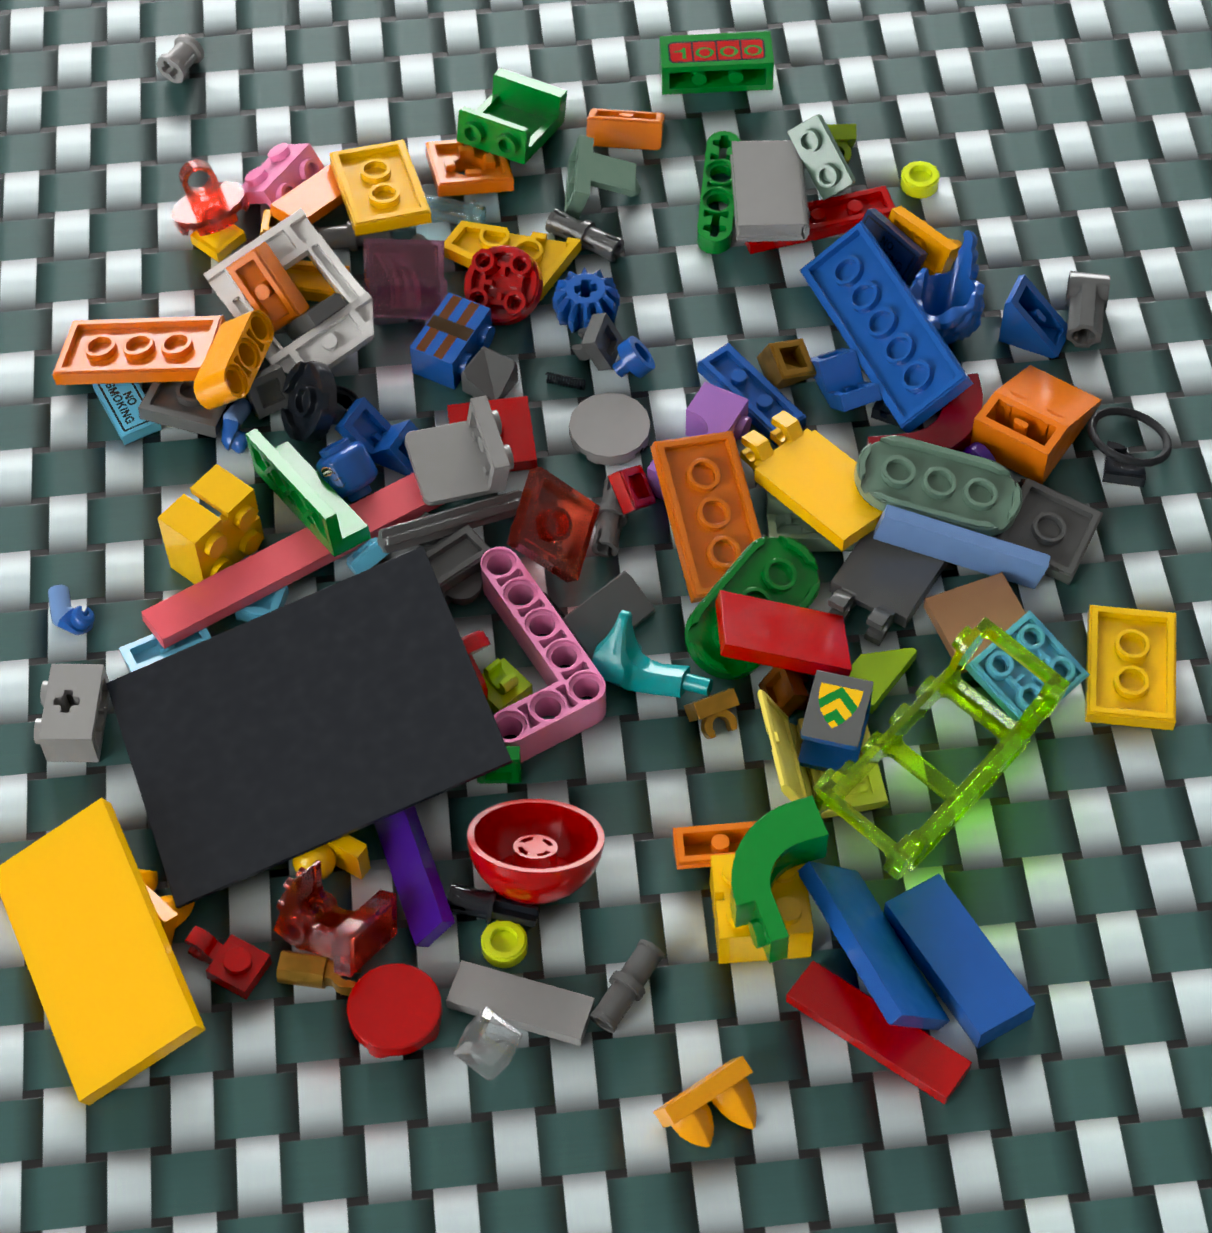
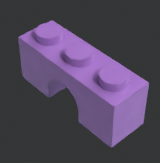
(710, 412)

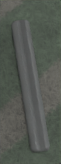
(448, 522)

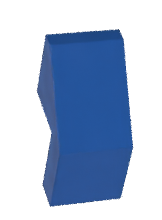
(842, 380)
(380, 438)

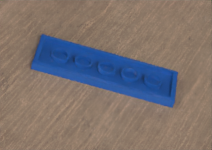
(886, 327)

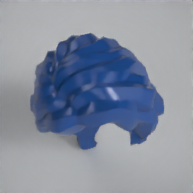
(955, 297)

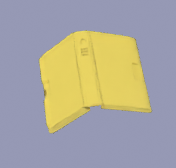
(799, 781)

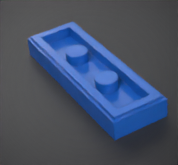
(733, 373)

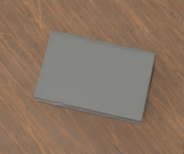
(769, 191)

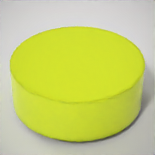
(920, 179)
(504, 944)

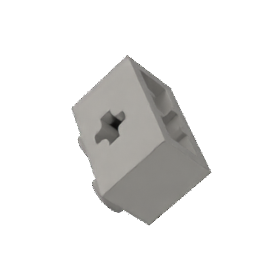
(73, 713)

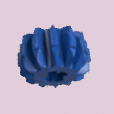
(582, 296)

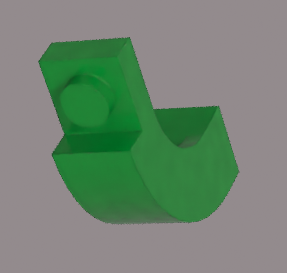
(769, 848)

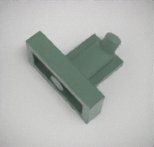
(598, 171)

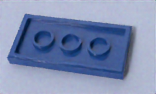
(873, 947)

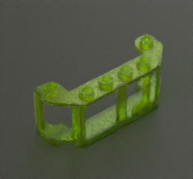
(957, 799)

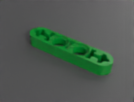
(714, 192)

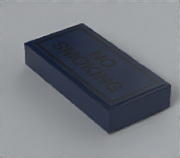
(898, 247)

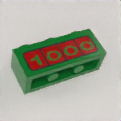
(716, 62)

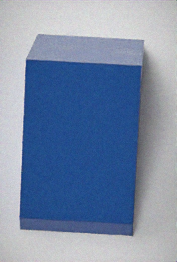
(1032, 321)

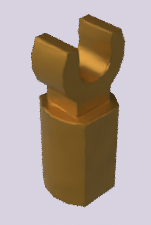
(311, 971)

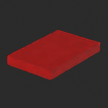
(781, 635)

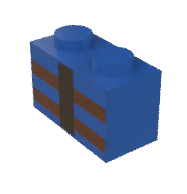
(451, 340)

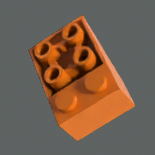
(1033, 422)

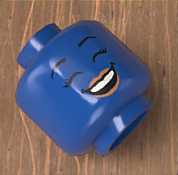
(347, 468)

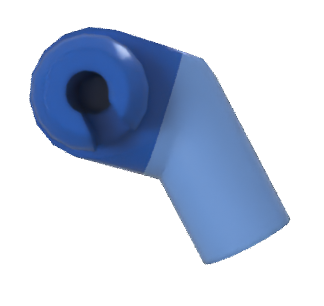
(232, 421)
(67, 617)

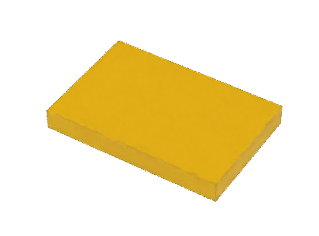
(380, 187)
(1131, 667)

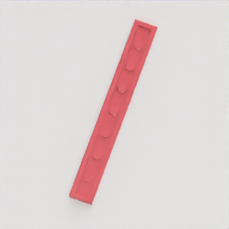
(274, 567)

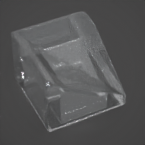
(488, 1044)

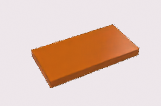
(135, 350)
(705, 505)

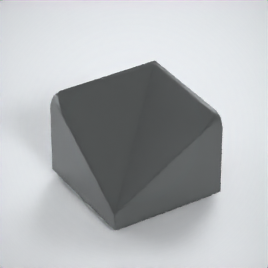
(489, 375)

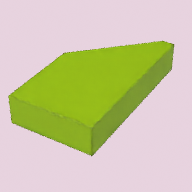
(883, 669)

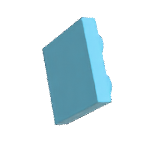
(1009, 681)

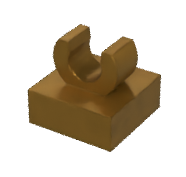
(712, 707)

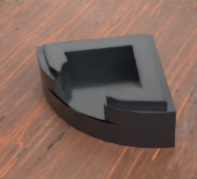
(1121, 473)

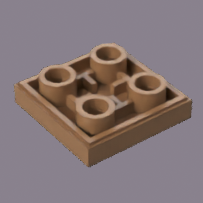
(969, 605)

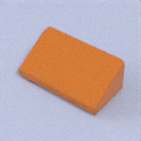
(626, 129)
(268, 286)
(697, 844)

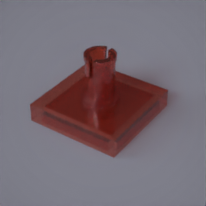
(553, 524)

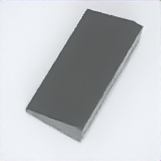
(598, 614)

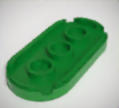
(768, 570)

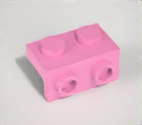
(281, 172)

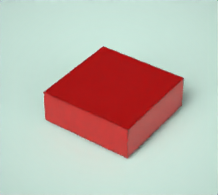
(632, 489)

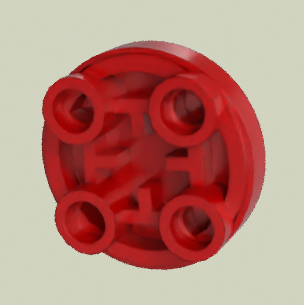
(505, 282)
(394, 1010)

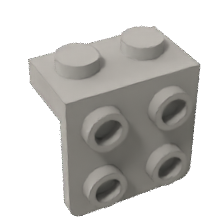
(461, 457)

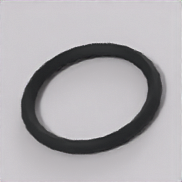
(1121, 411)

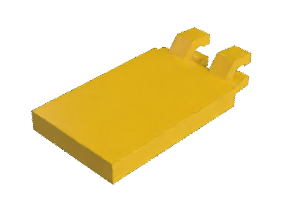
(811, 480)

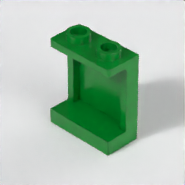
(514, 117)

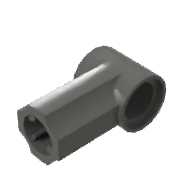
(1087, 301)

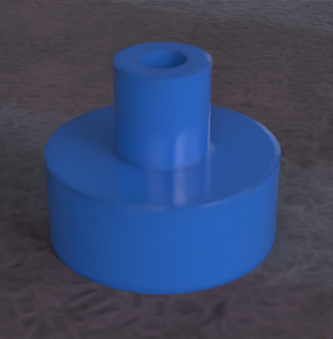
(634, 358)

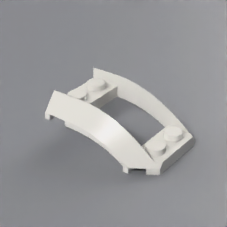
(333, 338)

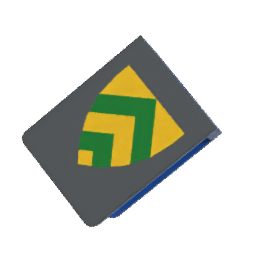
(835, 721)

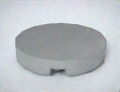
(609, 428)

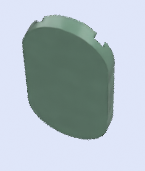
(938, 484)

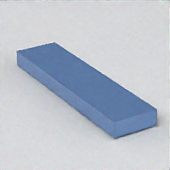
(961, 546)

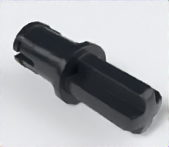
(491, 906)

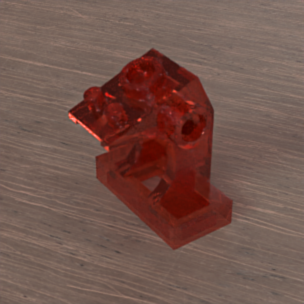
(331, 930)

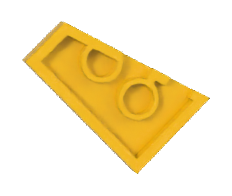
(550, 255)

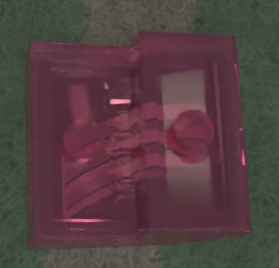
(404, 277)

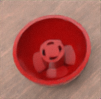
(535, 849)

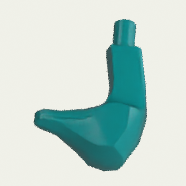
(624, 665)

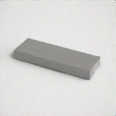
(521, 1002)

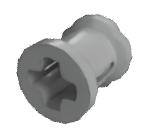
(180, 58)

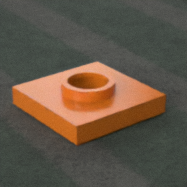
(482, 169)

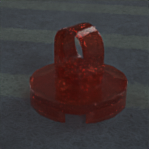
(209, 206)

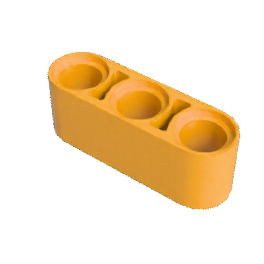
(233, 359)

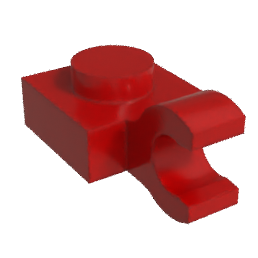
(232, 965)

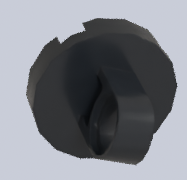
(313, 401)

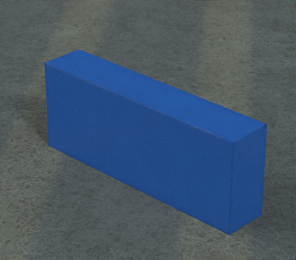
(959, 961)

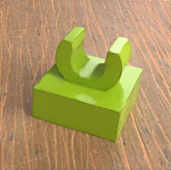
(845, 137)
(505, 685)

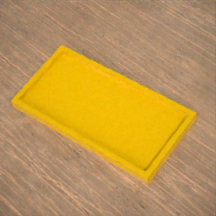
(97, 952)

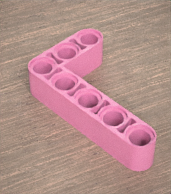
(546, 653)

